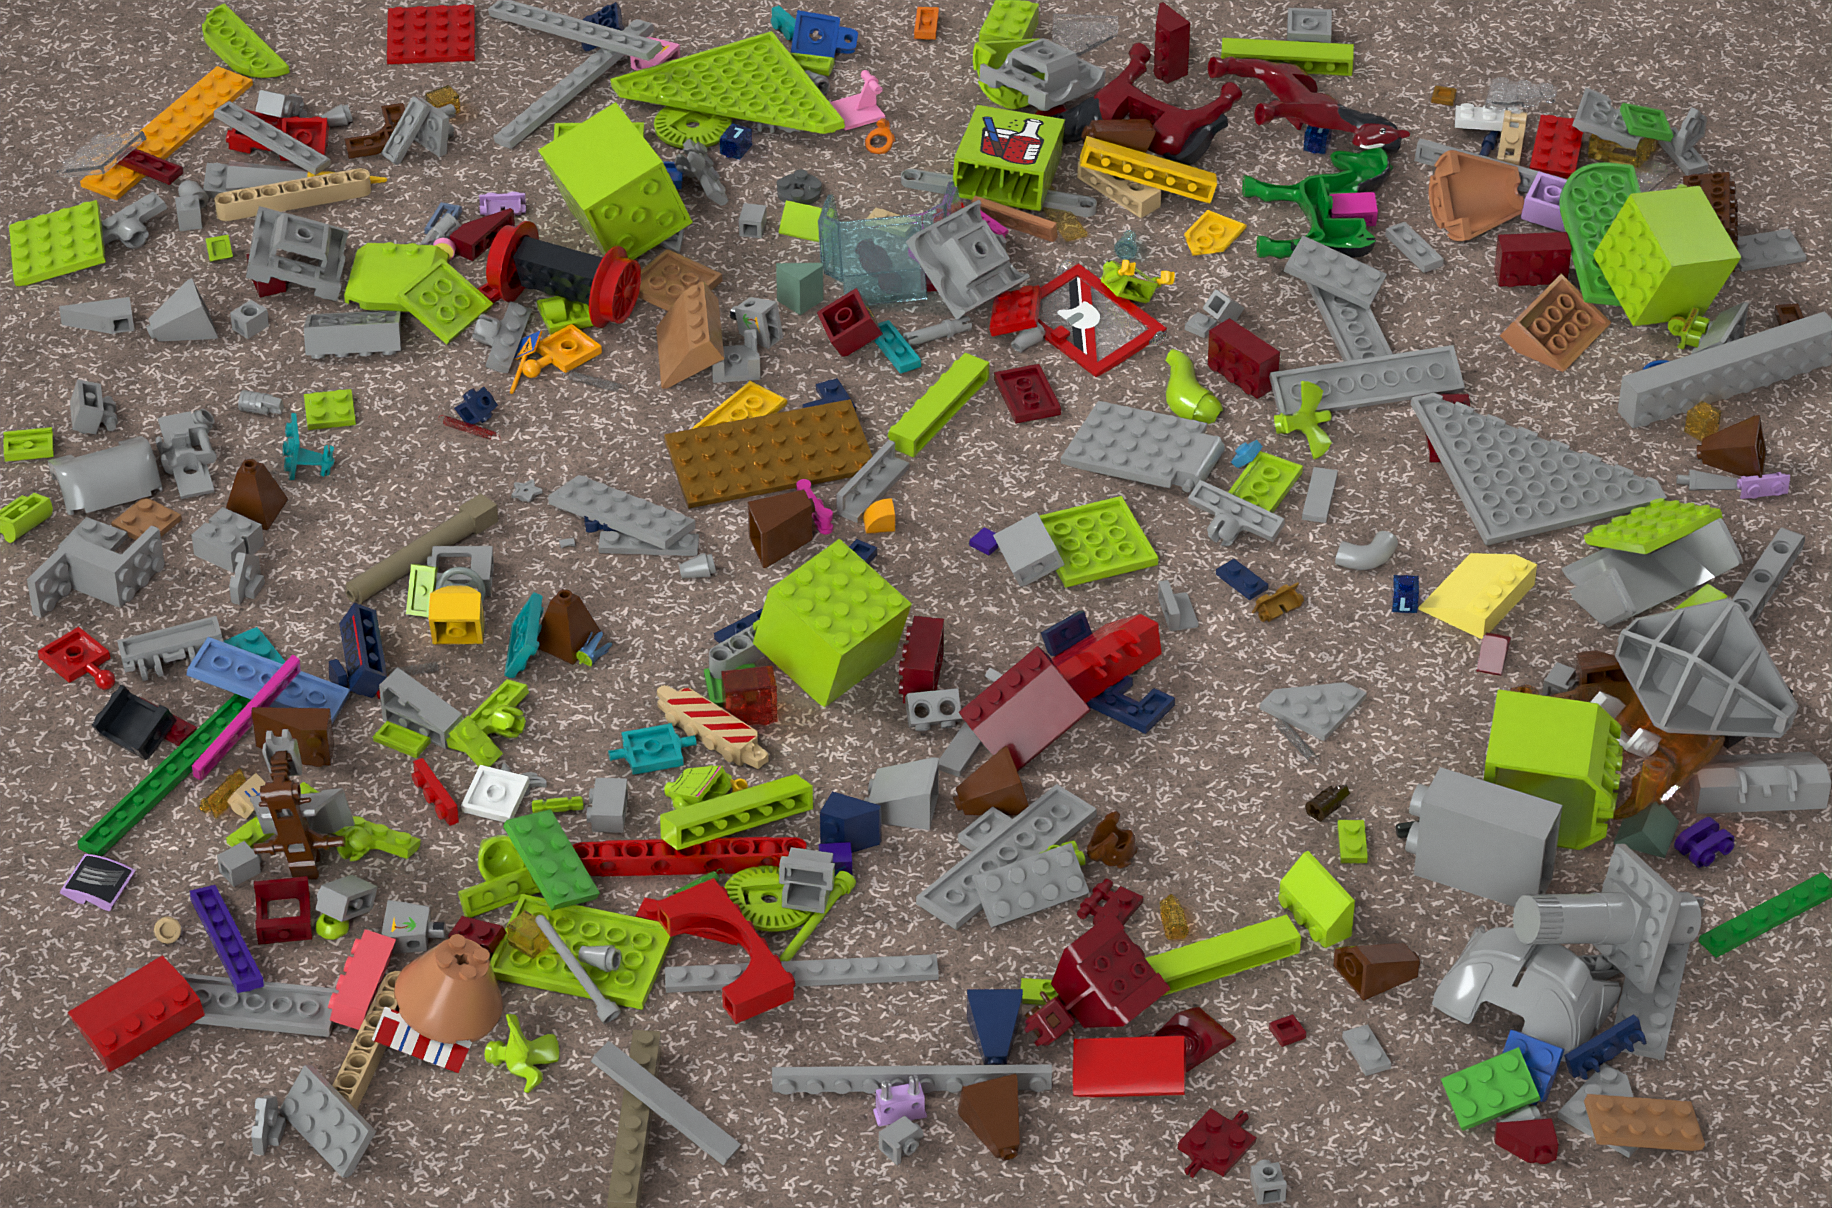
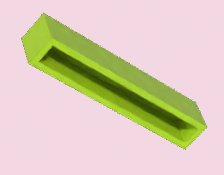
(939, 404)
(1227, 953)

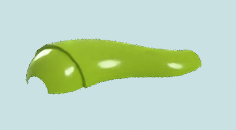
(1186, 394)

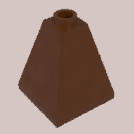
(1736, 449)
(256, 494)
(566, 627)
(1598, 668)
(992, 785)
(993, 1114)

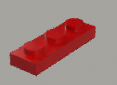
(435, 792)

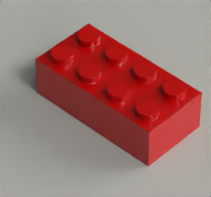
(1556, 146)

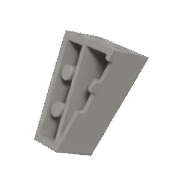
(417, 708)

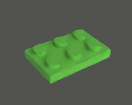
(1490, 1089)

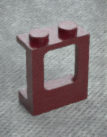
(286, 928)

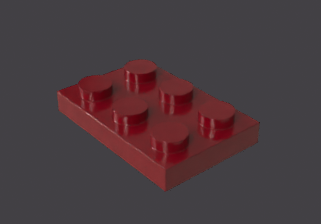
(1027, 393)

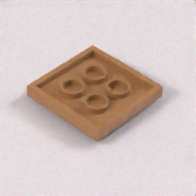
(672, 274)

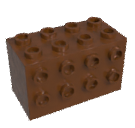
(1720, 194)

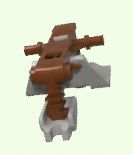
(296, 816)

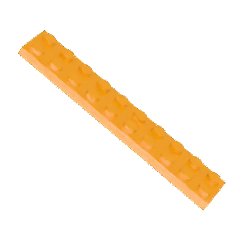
(174, 127)

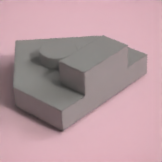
(1691, 132)
(247, 578)
(268, 1126)

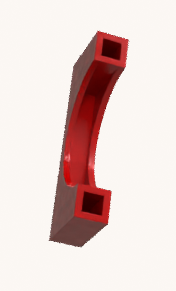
(711, 910)

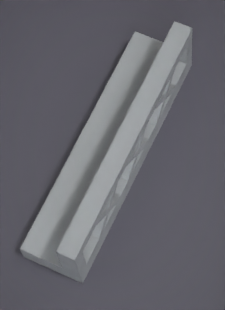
(870, 483)

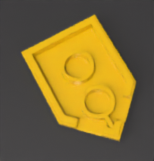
(1212, 233)

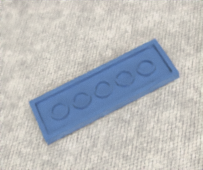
(248, 673)

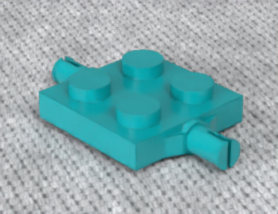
(652, 748)

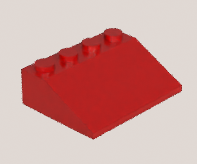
(137, 1013)

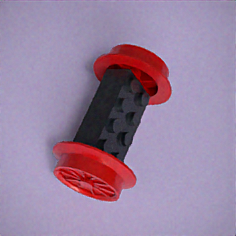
(604, 284)

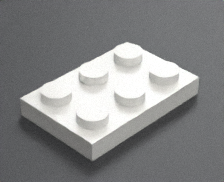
(1481, 118)

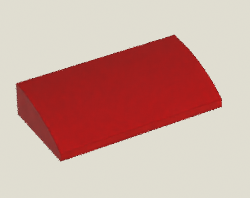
(1129, 1066)

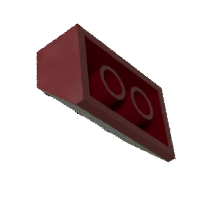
(1171, 45)

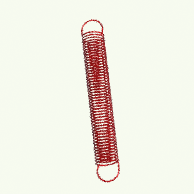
(470, 426)

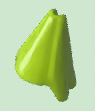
(498, 857)

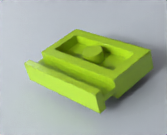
(28, 444)

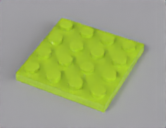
(57, 243)
(1652, 526)
(1098, 541)

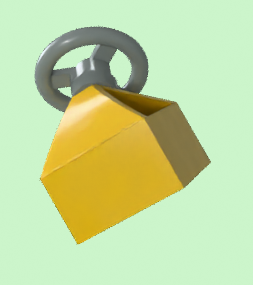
(457, 609)

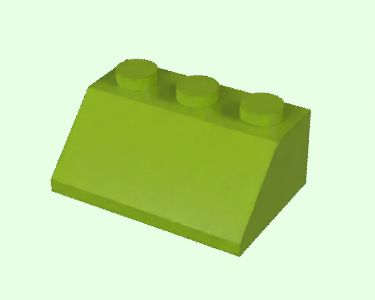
(1317, 901)

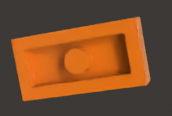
(926, 23)

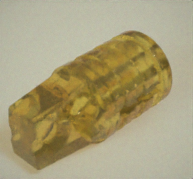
(1173, 918)

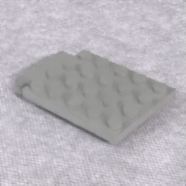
(1144, 447)

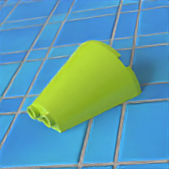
(994, 55)

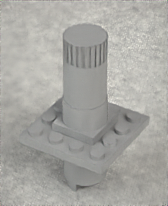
(1625, 921)

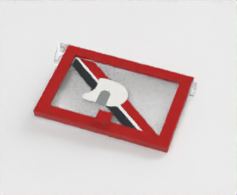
(1092, 322)

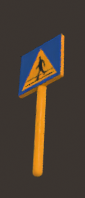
(526, 346)

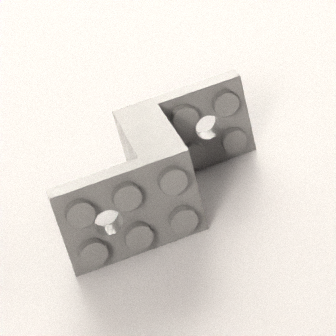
(96, 571)

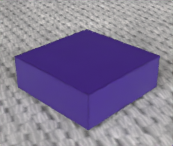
(984, 541)

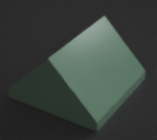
(799, 285)
(1649, 830)

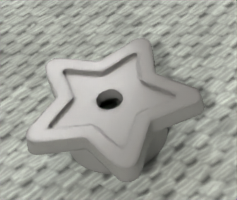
(523, 495)

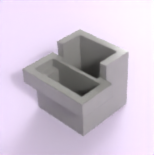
(806, 879)

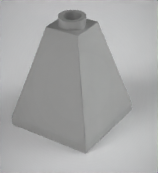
(182, 317)

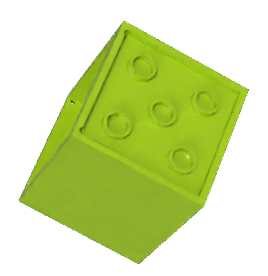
(615, 184)

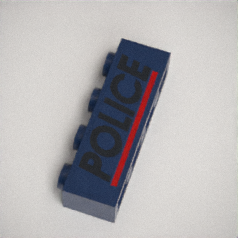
(363, 650)

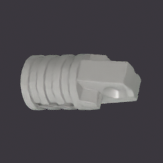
(442, 229)
(259, 403)

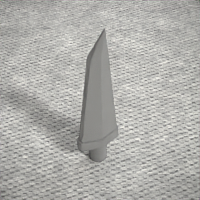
(1706, 481)

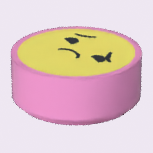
(446, 245)

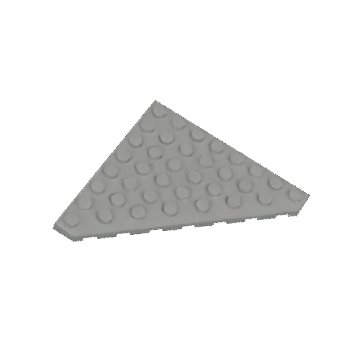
(1522, 482)

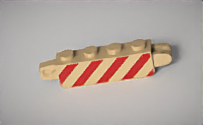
(712, 726)

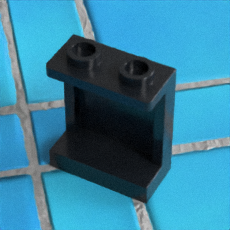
(133, 723)

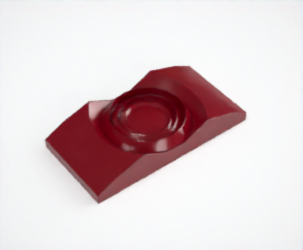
(1202, 1035)

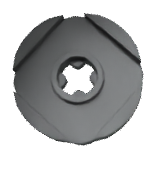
(800, 179)

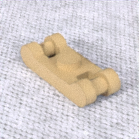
(1511, 137)

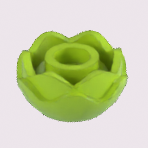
(331, 928)

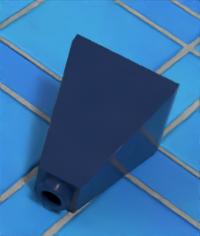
(994, 1021)

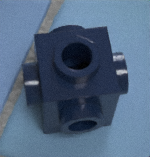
(476, 406)

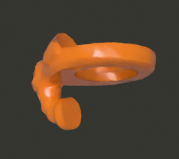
(882, 130)

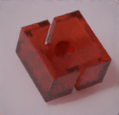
(750, 694)

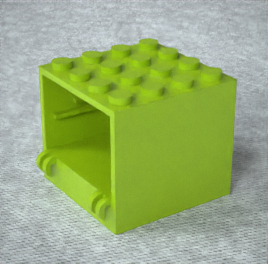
(1666, 255)
(831, 623)

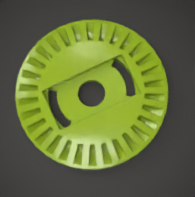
(672, 126)
(765, 916)

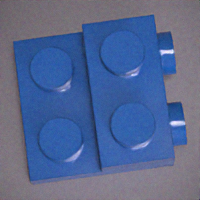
(1540, 1059)

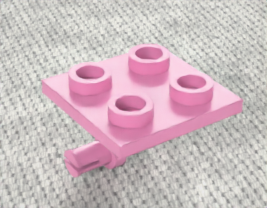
(860, 108)

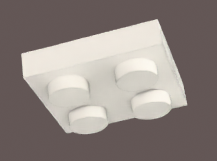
(495, 794)

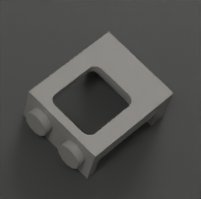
(481, 562)

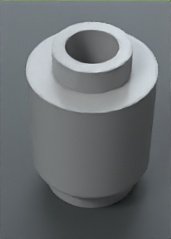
(192, 188)

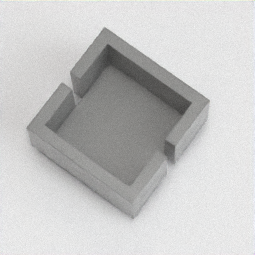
(226, 537)

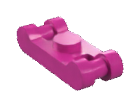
(822, 516)

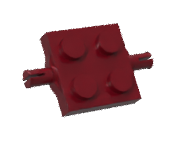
(1216, 1143)

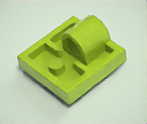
(560, 312)

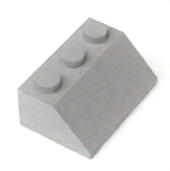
(1726, 328)

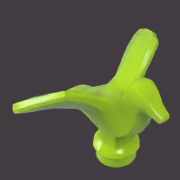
(1307, 420)
(523, 1054)

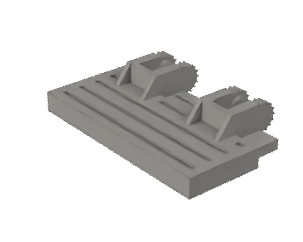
(166, 644)

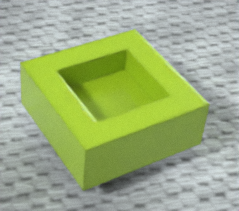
(218, 248)

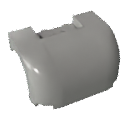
(107, 476)

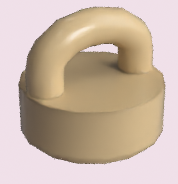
(167, 929)

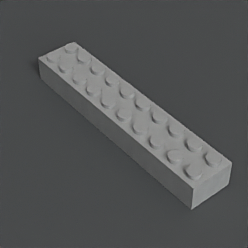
(1726, 370)

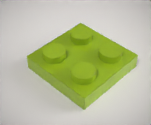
(329, 409)

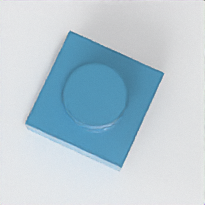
(1246, 453)

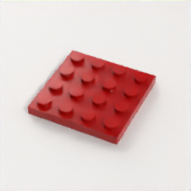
(431, 34)

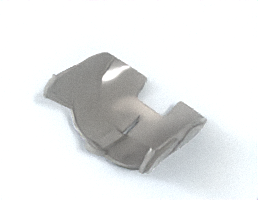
(1553, 997)

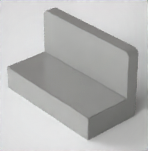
(1176, 608)

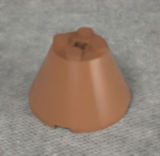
(450, 992)

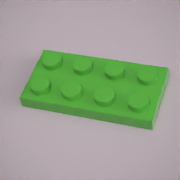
(551, 859)

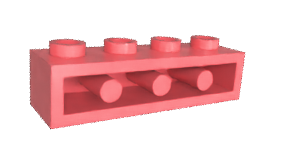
(362, 979)

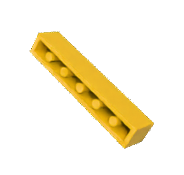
(1148, 169)

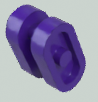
(1703, 841)

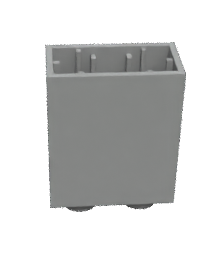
(1483, 837)

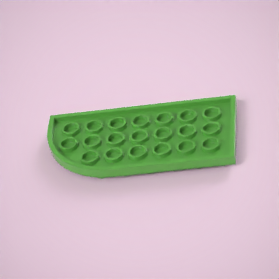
(1588, 209)

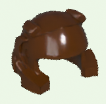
(1112, 844)

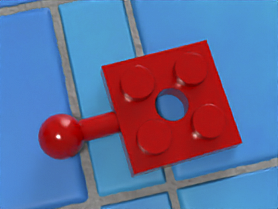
(72, 667)

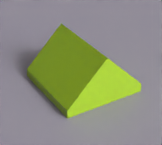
(800, 221)

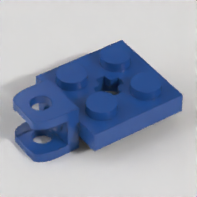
(828, 28)

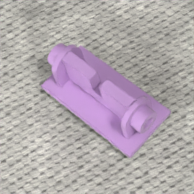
(493, 203)
(1768, 485)

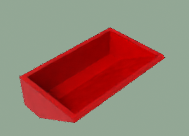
(1109, 654)

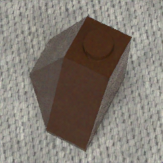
(1376, 967)

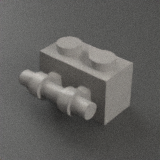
(90, 408)

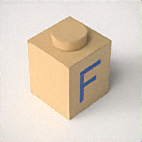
(240, 799)

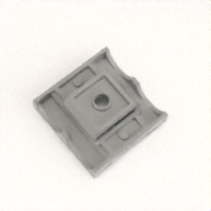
(1065, 74)
(301, 236)
(952, 263)

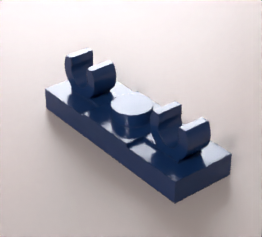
(1604, 1047)

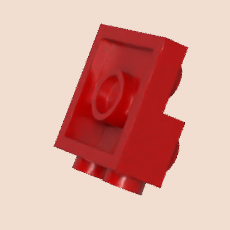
(309, 131)
(243, 143)

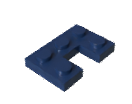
(1136, 714)

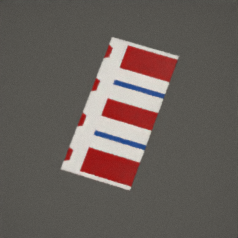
(397, 1034)

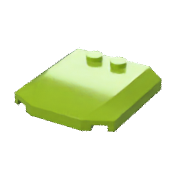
(385, 270)

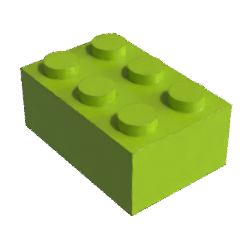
(1010, 21)

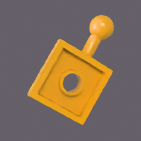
(554, 351)

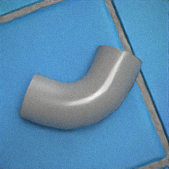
(1367, 556)

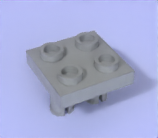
(436, 129)

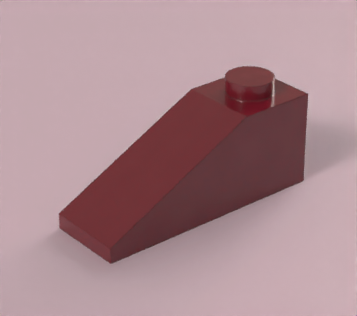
(478, 235)

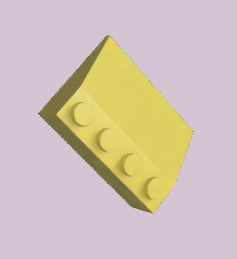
(1481, 591)

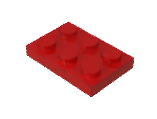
(1015, 310)

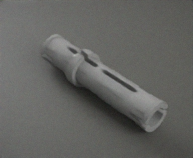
(946, 328)

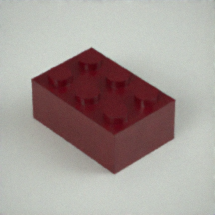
(1531, 258)
(1242, 358)
(922, 656)

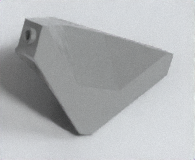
(1705, 673)

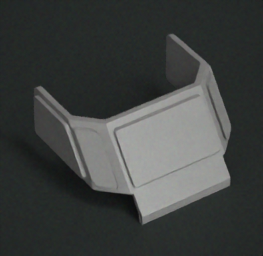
(1625, 583)

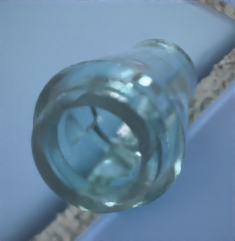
(1126, 245)

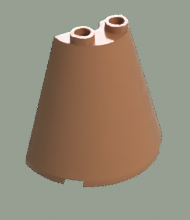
(1473, 194)

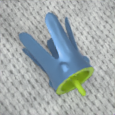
(588, 654)

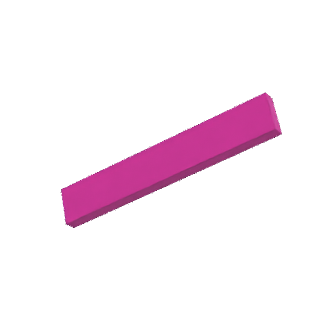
(243, 720)

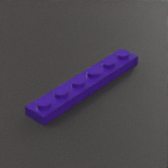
(226, 939)

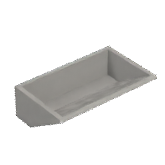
(1761, 783)

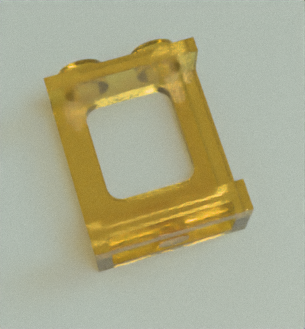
(1603, 150)

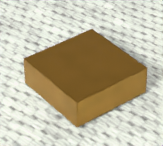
(1444, 95)

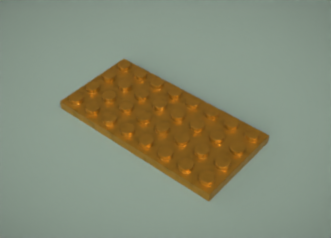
(768, 453)

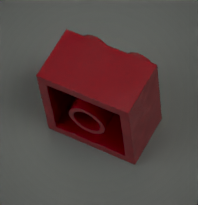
(849, 323)

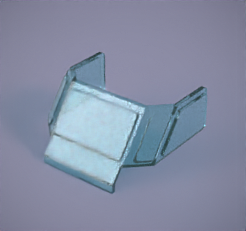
(875, 251)

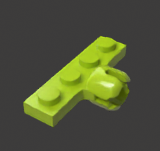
(499, 713)
(368, 836)

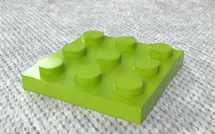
(444, 301)

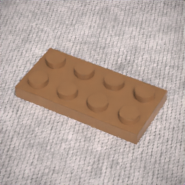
(1644, 1122)

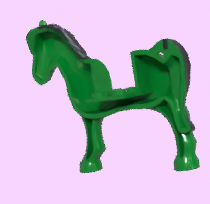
(1349, 236)

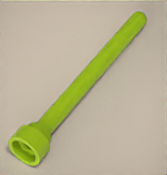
(843, 884)

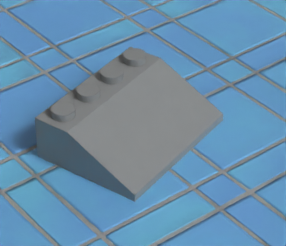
(352, 333)

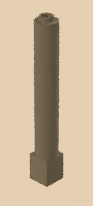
(472, 518)

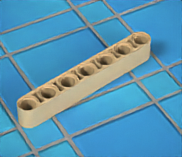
(293, 194)
(364, 1053)

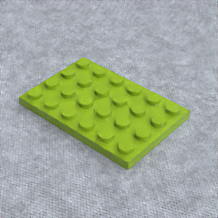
(640, 940)

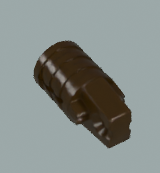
(1326, 802)

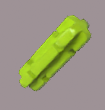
(558, 804)

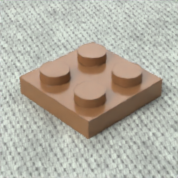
(146, 514)

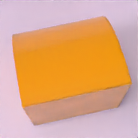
(880, 517)

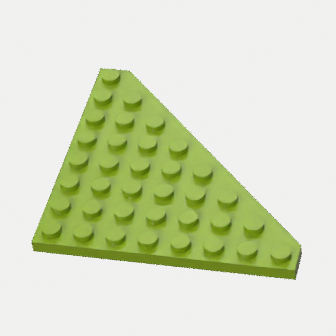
(738, 80)

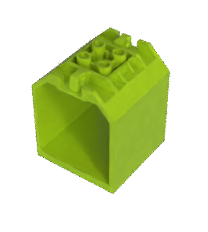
(1561, 755)

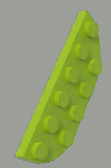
(240, 45)

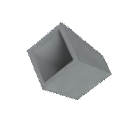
(906, 793)

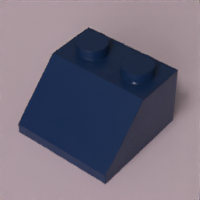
(850, 821)

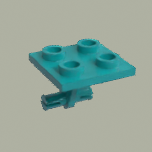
(301, 456)

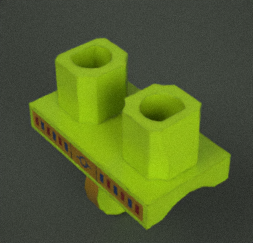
(1689, 329)

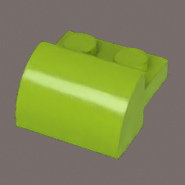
(24, 515)

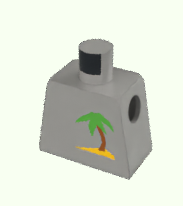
(759, 315)
(410, 926)

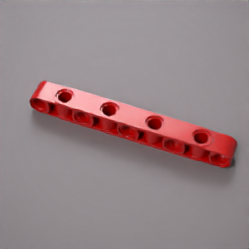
(660, 858)

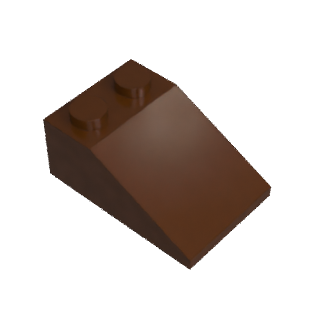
(307, 725)

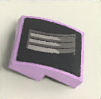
(97, 881)

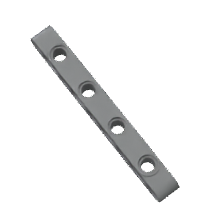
(1769, 572)

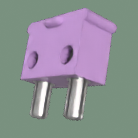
(899, 1101)

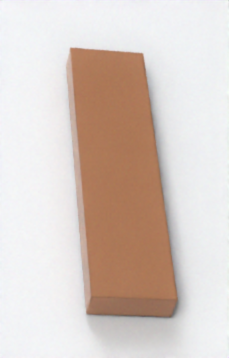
(1019, 220)

